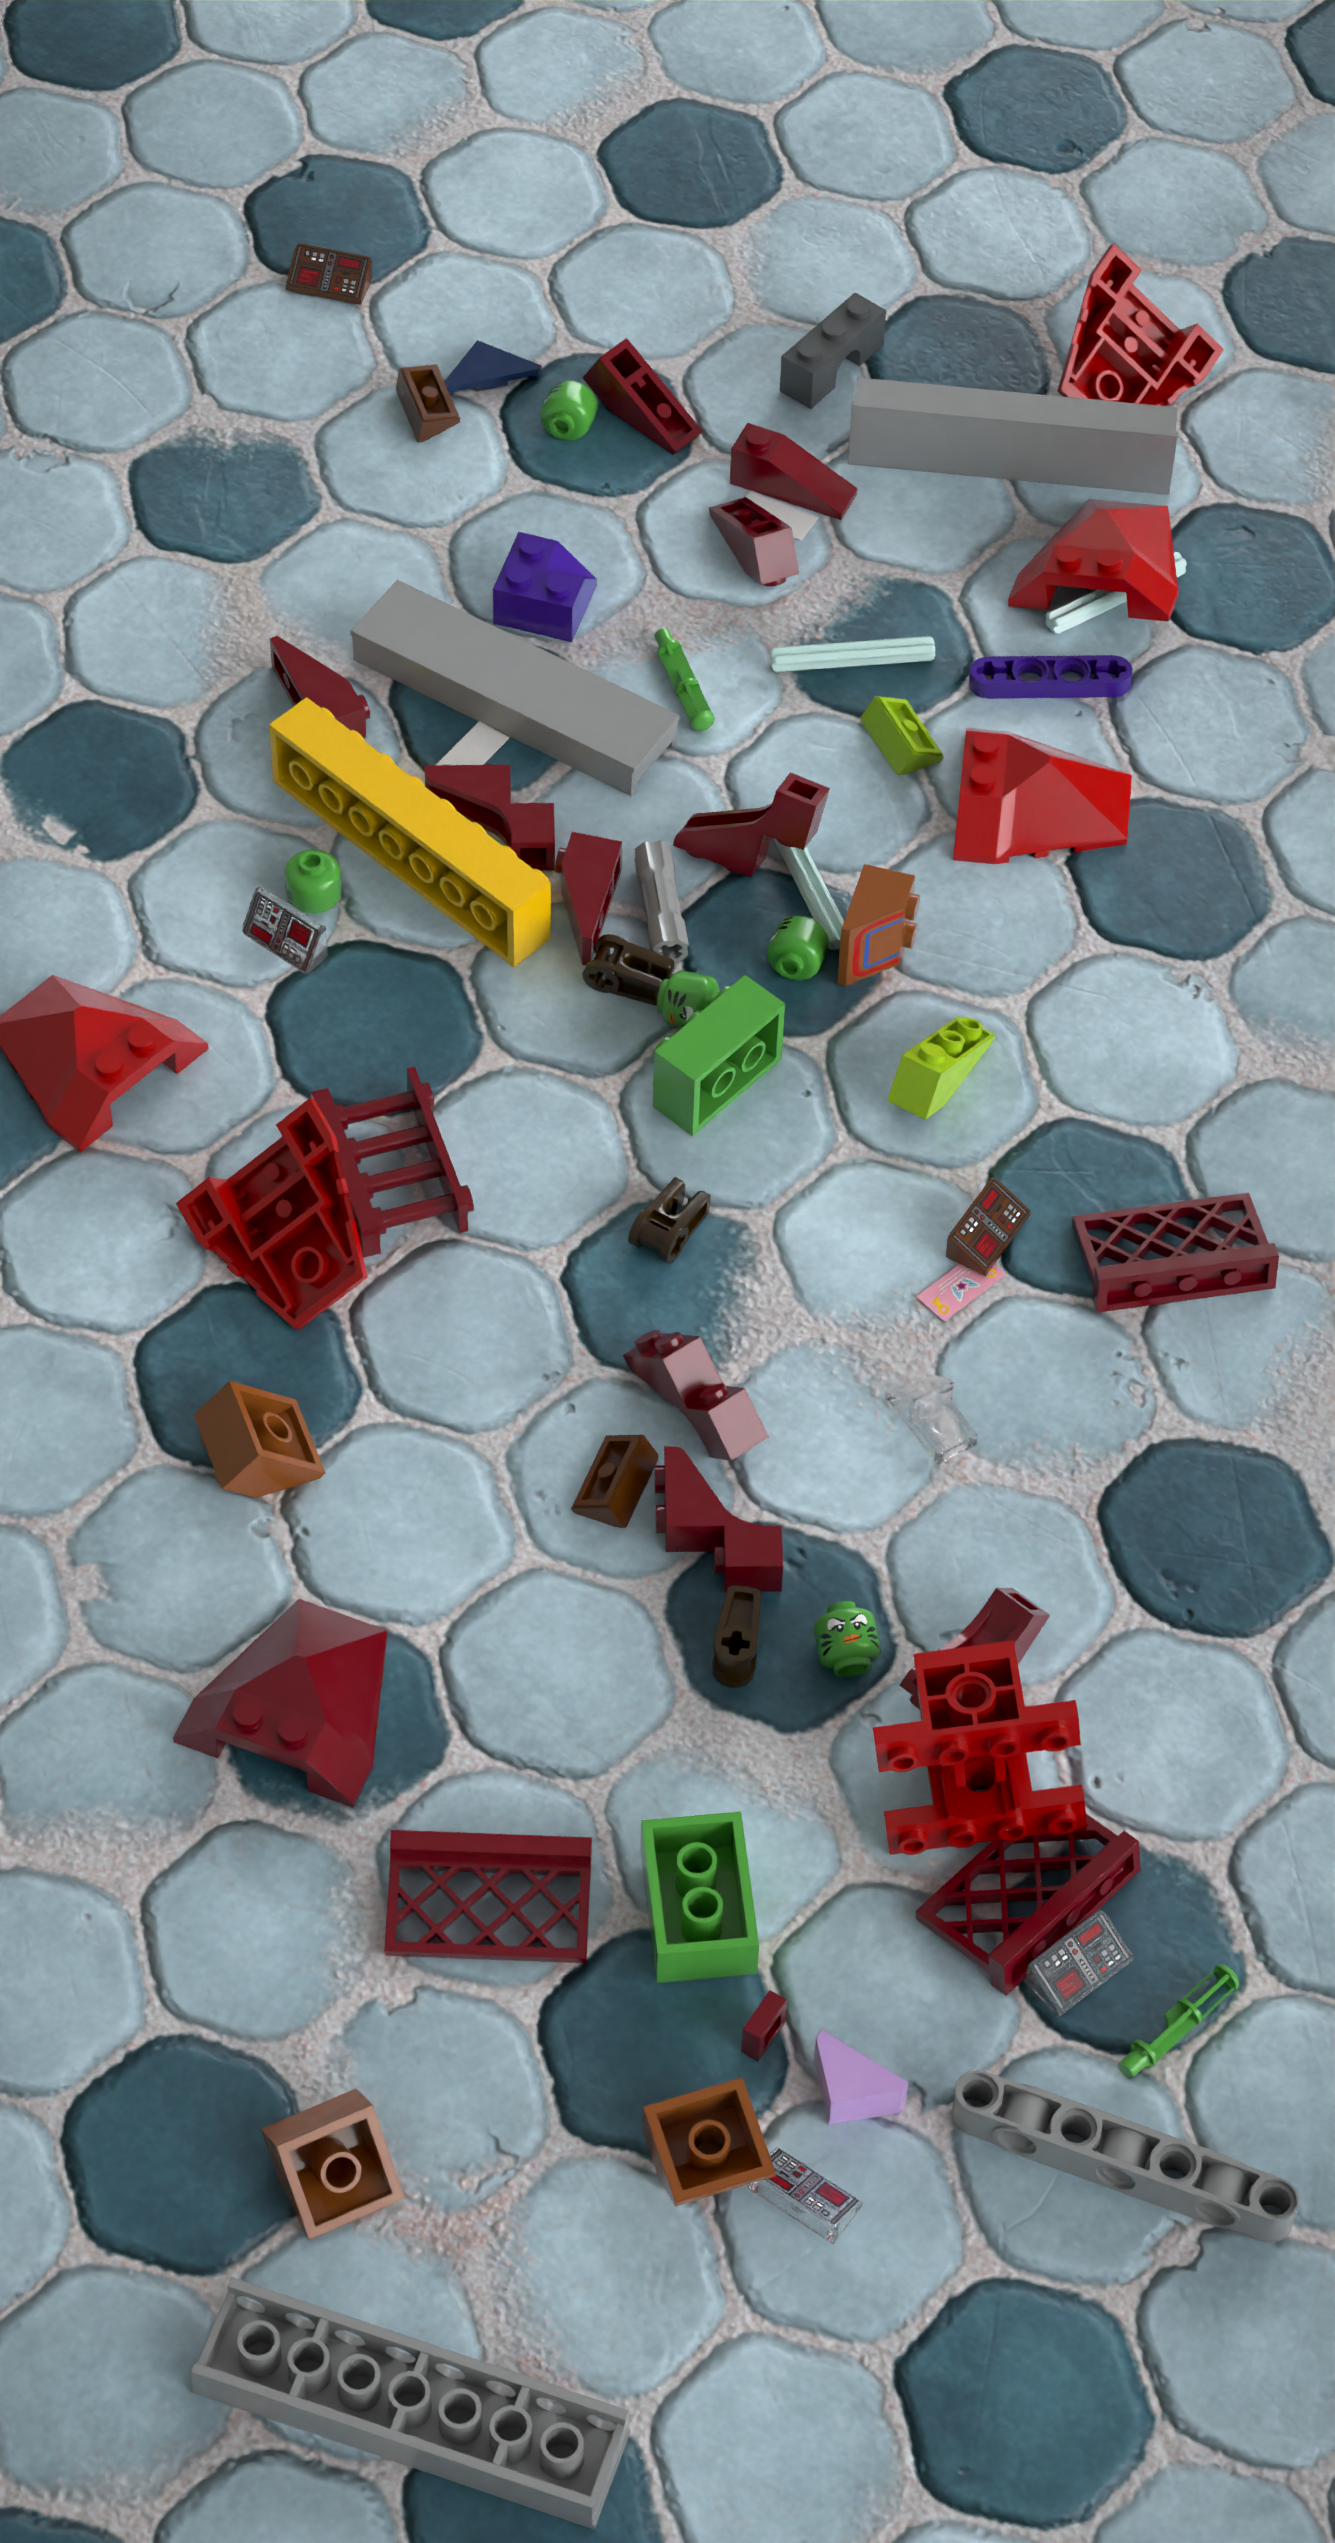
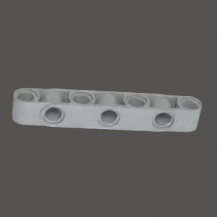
(1124, 2156)

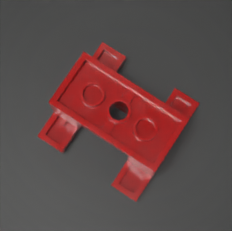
(976, 1739)

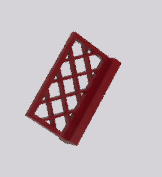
(1180, 1274)
(481, 1855)
(1063, 1911)

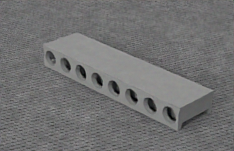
(1013, 436)
(513, 686)
(412, 2404)

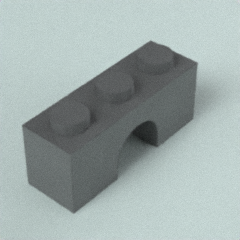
(849, 332)

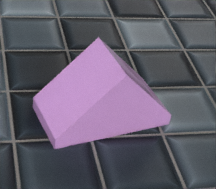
(854, 2084)

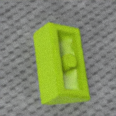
(900, 735)

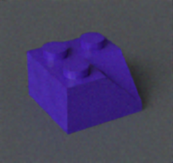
(542, 589)

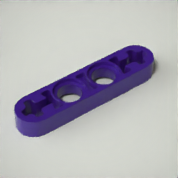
(1050, 682)

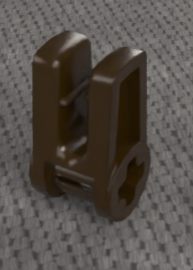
(629, 970)
(663, 1228)
(737, 1637)

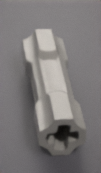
(656, 877)

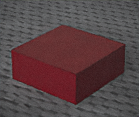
(764, 2025)

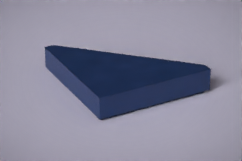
(490, 368)

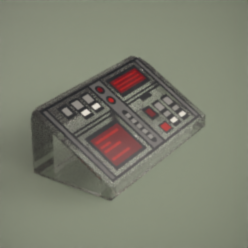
(285, 931)
(1078, 1963)
(807, 2196)

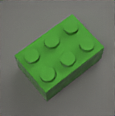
(718, 1054)
(699, 1897)

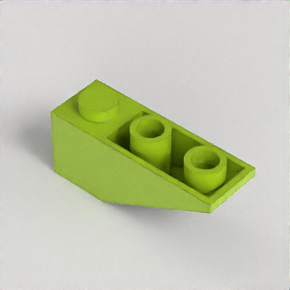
(938, 1066)

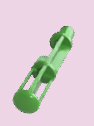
(683, 681)
(1179, 2022)

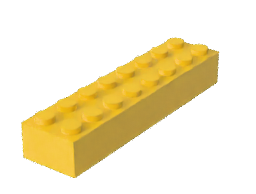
(411, 831)

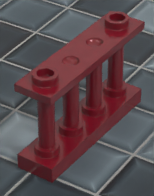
(372, 1221)

